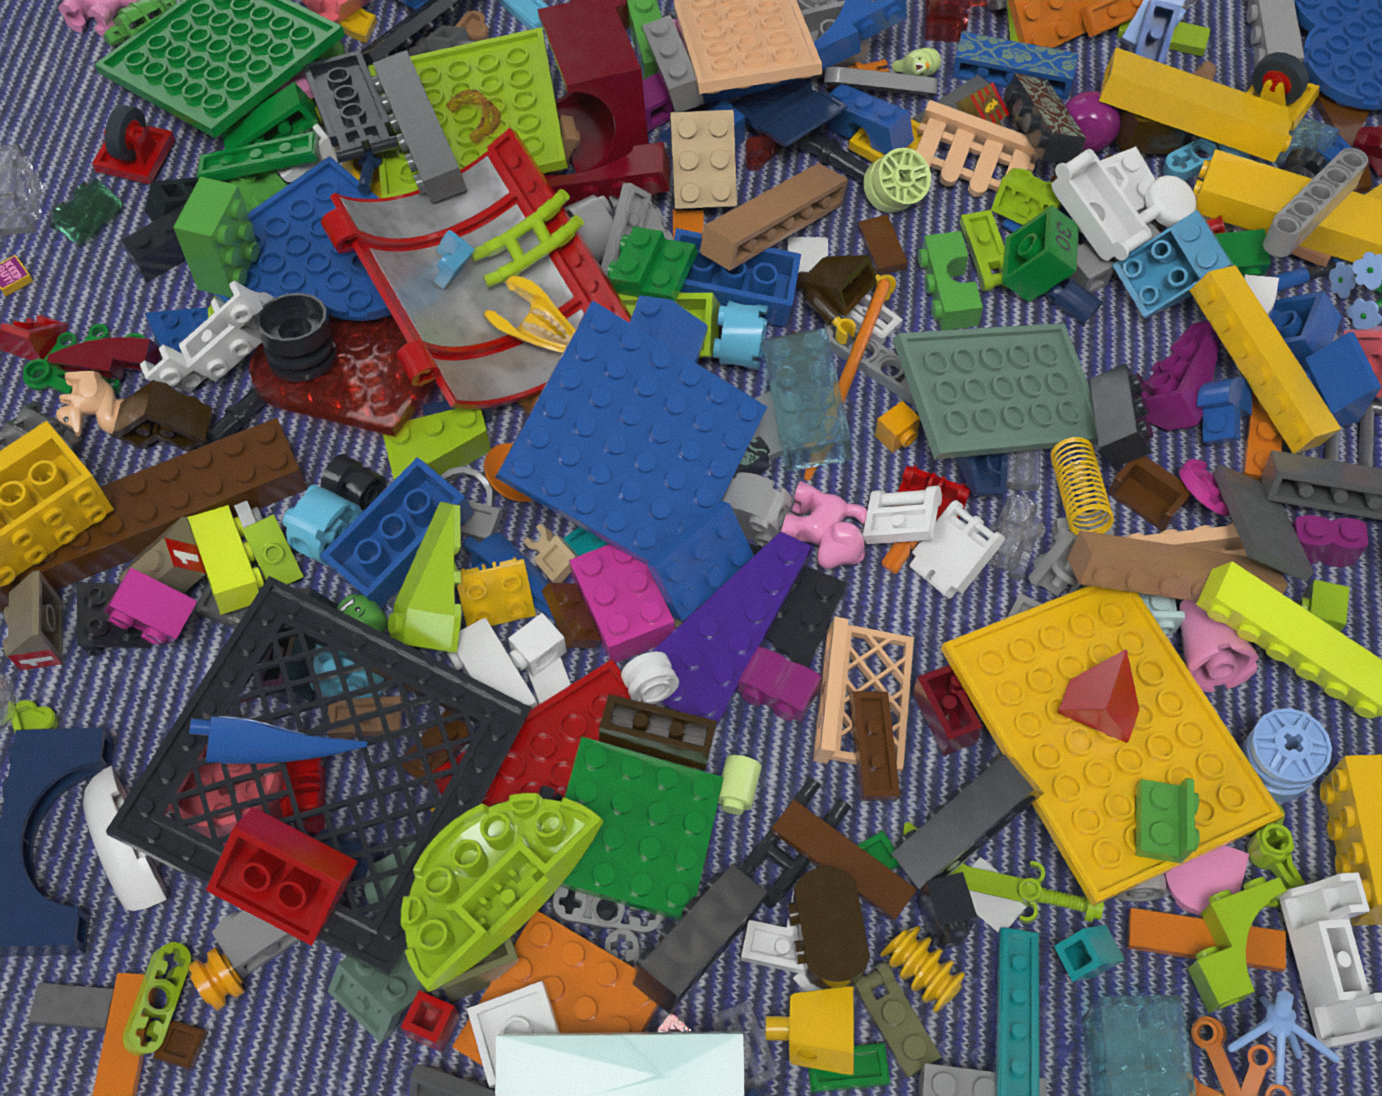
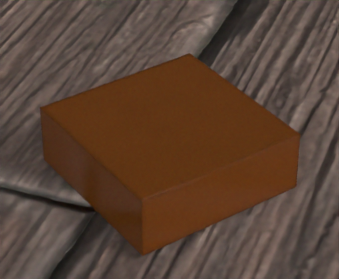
(181, 1045)

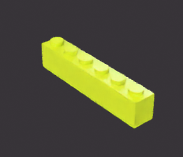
(1294, 637)

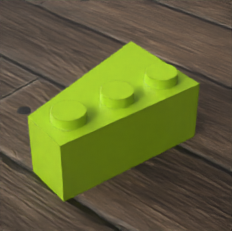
(439, 440)

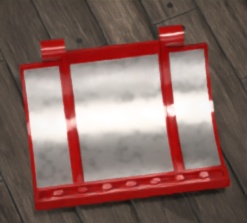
(447, 326)

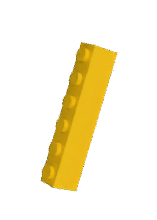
(1264, 359)

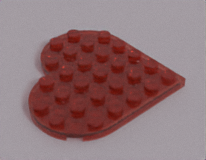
(360, 389)

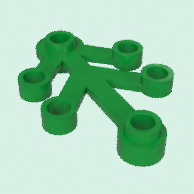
(51, 375)

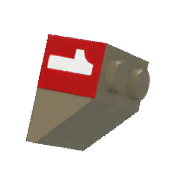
(171, 558)
(34, 624)

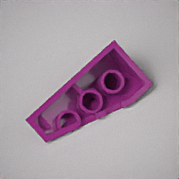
(1178, 378)

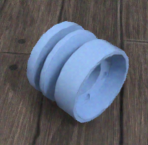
(1282, 771)

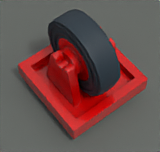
(132, 147)

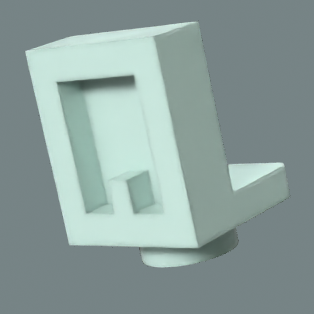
(1164, 612)

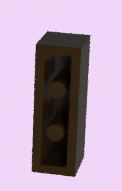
(657, 731)

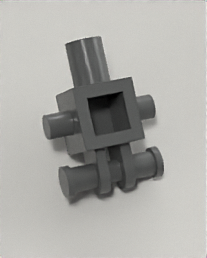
(440, 38)

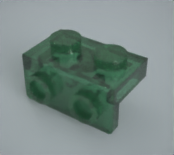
(86, 212)

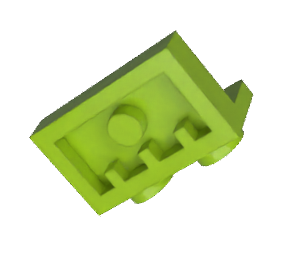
(1023, 196)

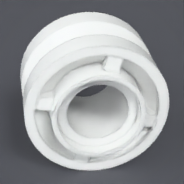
(650, 678)

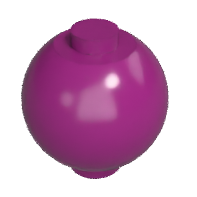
(1095, 119)

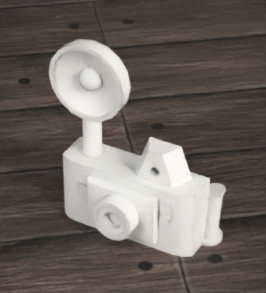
(1105, 215)

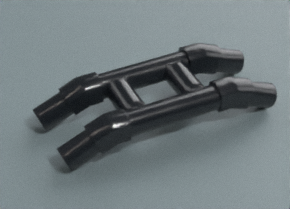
(792, 867)

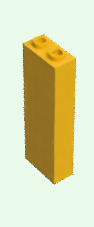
(1196, 105)
(1254, 193)

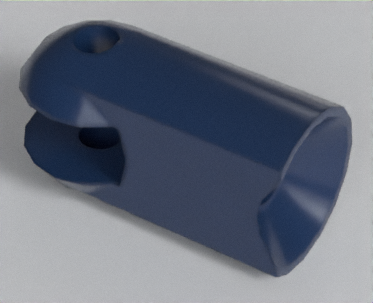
(1074, 300)

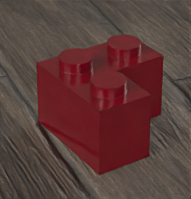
(947, 710)

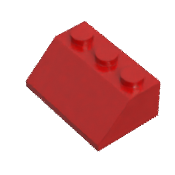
(281, 875)

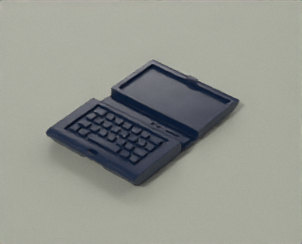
(788, 110)

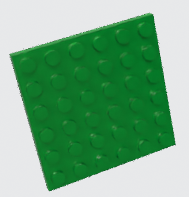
(218, 57)

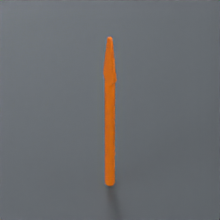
(859, 347)

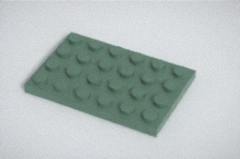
(997, 389)

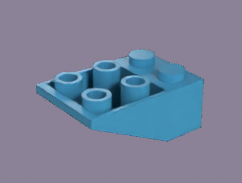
(1171, 264)

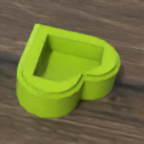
(31, 716)

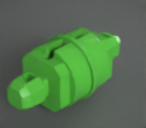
(135, 13)

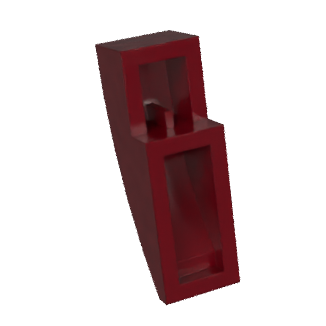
(106, 356)

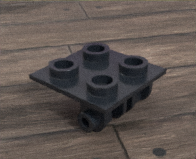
(93, 627)

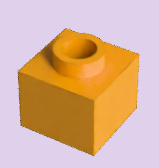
(897, 427)

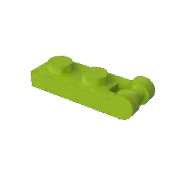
(985, 247)

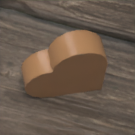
(475, 25)

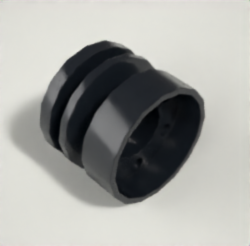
(296, 337)

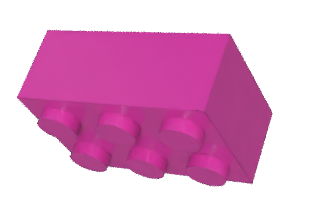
(622, 601)

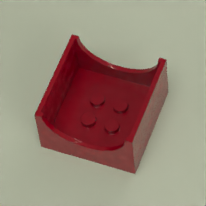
(599, 79)

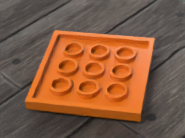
(584, 984)

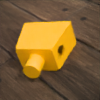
(818, 1029)

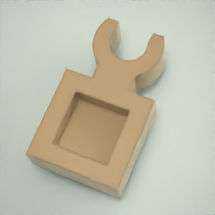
(553, 554)

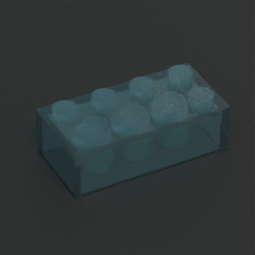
(807, 400)

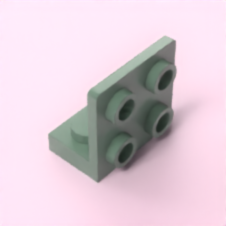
(373, 997)

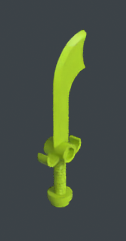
(1026, 891)

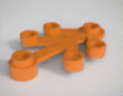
(1223, 1068)

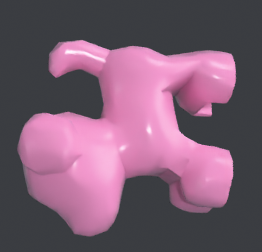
(78, 11)
(837, 540)

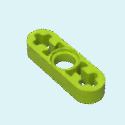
(156, 1029)

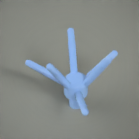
(1281, 1023)

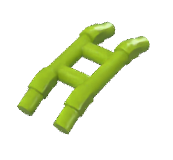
(547, 242)

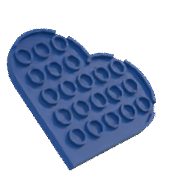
(1344, 49)
(299, 254)

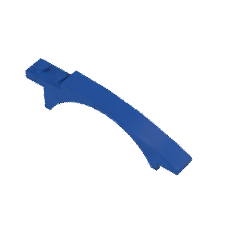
(841, 41)

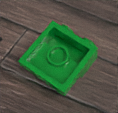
(651, 264)

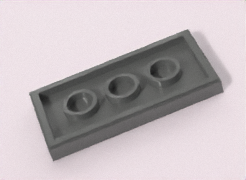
(1262, 524)

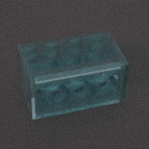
(1137, 1047)

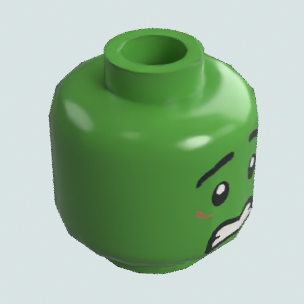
(364, 611)

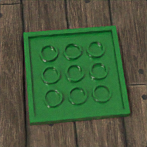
(651, 830)

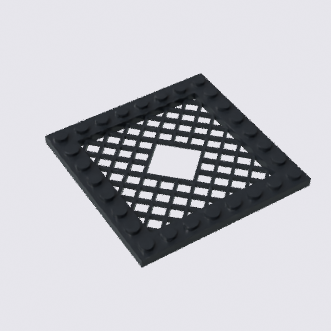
(143, 816)

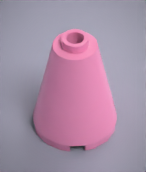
(1214, 650)

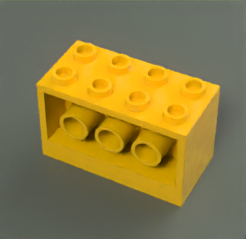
(43, 500)

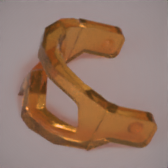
(485, 127)

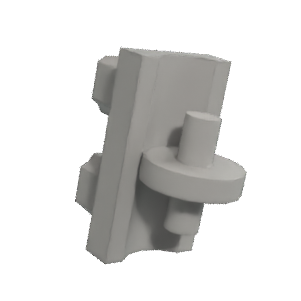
(1053, 568)

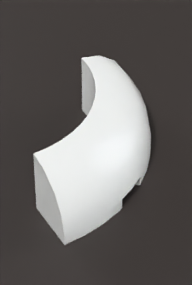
(127, 869)

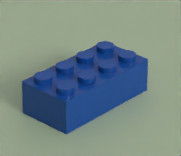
(761, 280)
(385, 537)

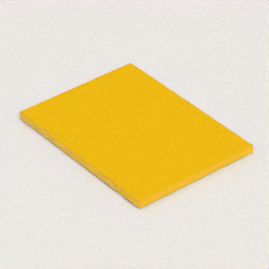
(1089, 779)

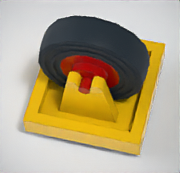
(1285, 82)

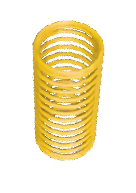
(1059, 469)

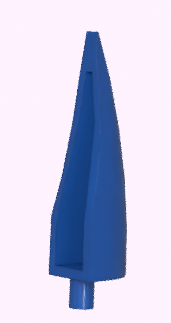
(499, 549)
(255, 742)

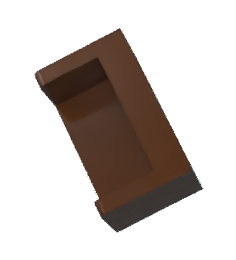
(1150, 492)

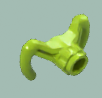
(1272, 850)

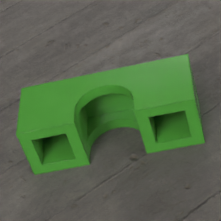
(641, 13)
(953, 302)

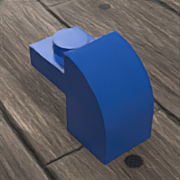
(1222, 407)

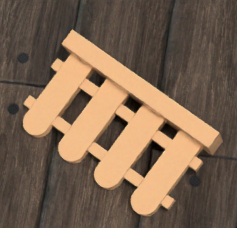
(972, 135)

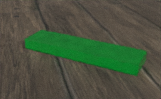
(259, 157)

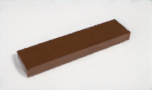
(830, 848)

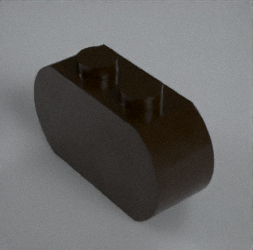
(829, 928)

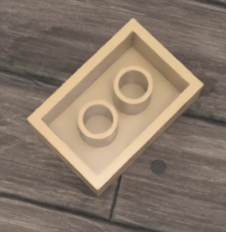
(703, 159)

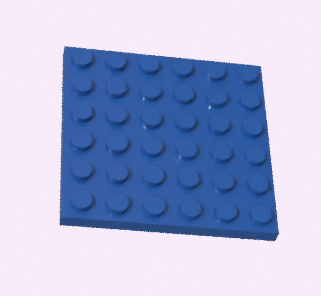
(630, 437)

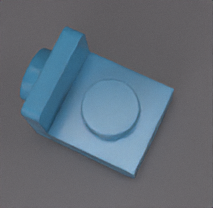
(455, 255)

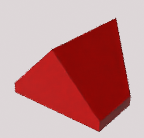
(31, 338)
(1104, 698)

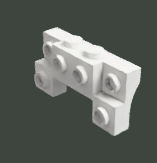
(215, 344)
(1329, 959)

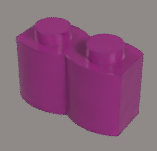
(1331, 542)
(779, 684)

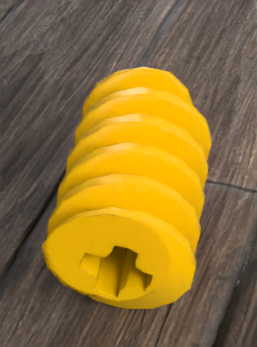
(924, 967)

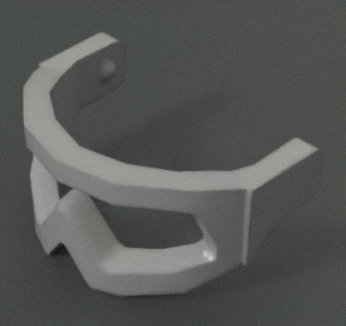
(454, 473)

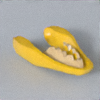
(543, 324)

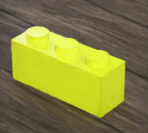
(226, 559)

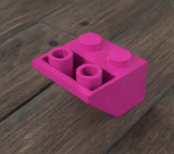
(149, 608)

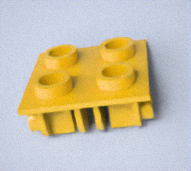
(496, 593)

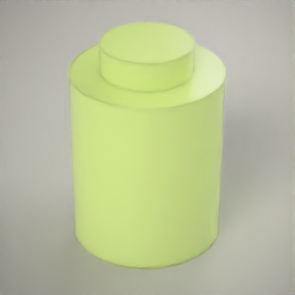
(739, 784)

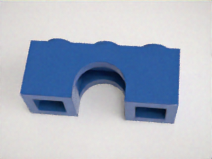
(884, 122)

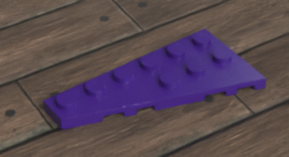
(724, 632)

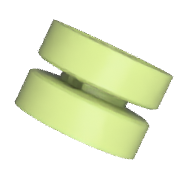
(897, 180)

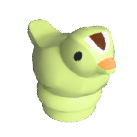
(919, 62)

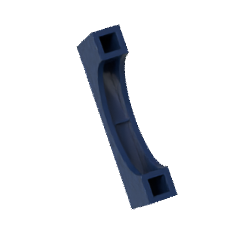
(40, 772)

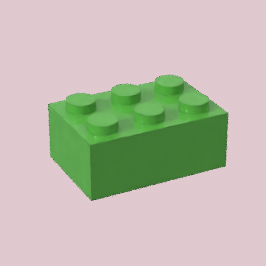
(216, 236)

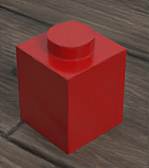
(430, 1021)

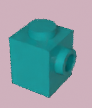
(1089, 953)

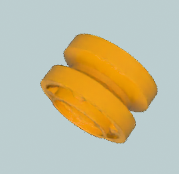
(216, 979)

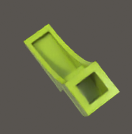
(1222, 969)

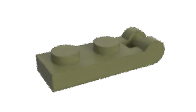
(896, 1021)

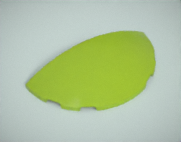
(489, 879)

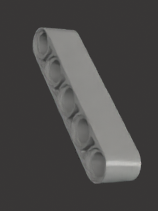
(1315, 202)

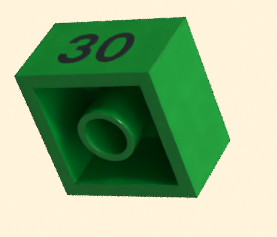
(1040, 254)

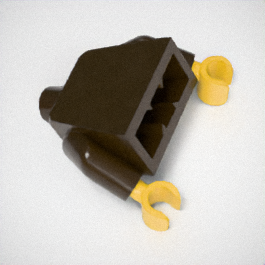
(838, 286)

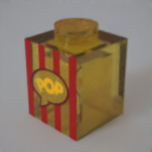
(984, 104)

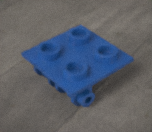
(175, 325)

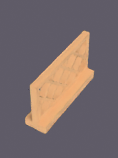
(835, 683)

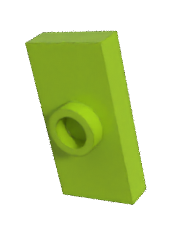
(272, 550)

